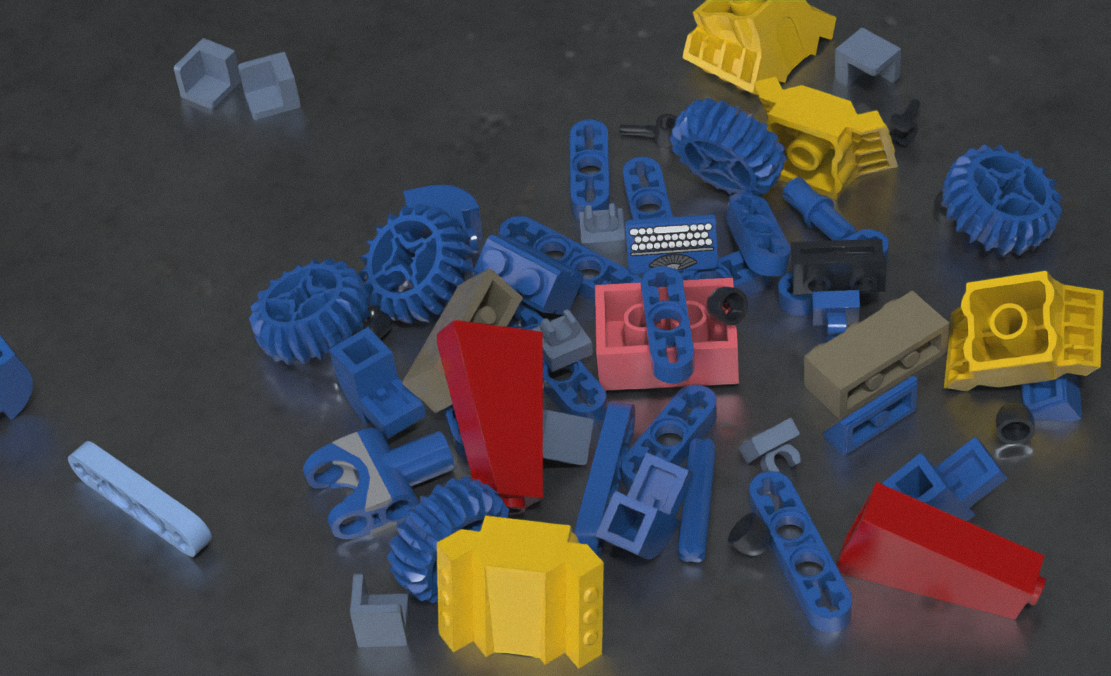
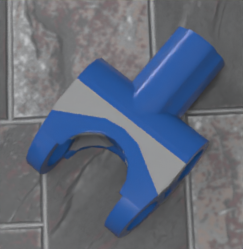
(379, 477)

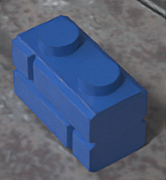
(531, 273)

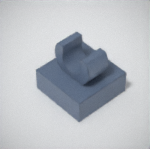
(603, 229)
(564, 341)
(772, 443)

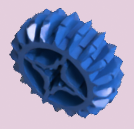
(728, 147)
(1027, 205)
(426, 267)
(309, 311)
(445, 511)

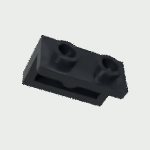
(838, 266)

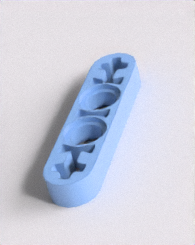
(140, 498)

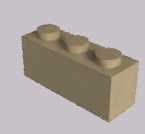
(478, 300)
(875, 354)

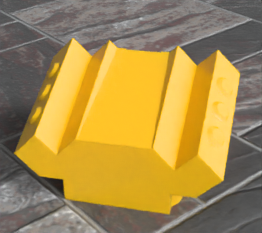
(755, 38)
(824, 136)
(1023, 332)
(521, 591)

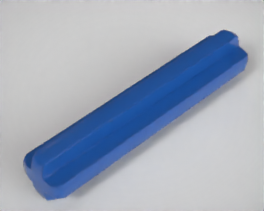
(697, 501)

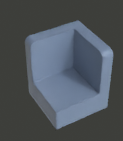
(867, 54)
(207, 73)
(269, 85)
(566, 437)
(378, 618)

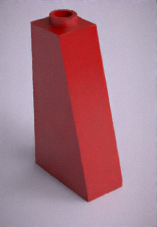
(498, 405)
(938, 555)

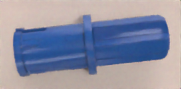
(817, 209)

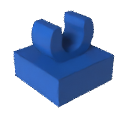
(835, 310)

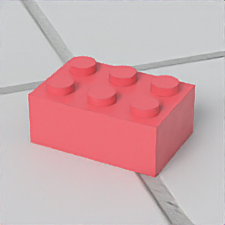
(624, 345)

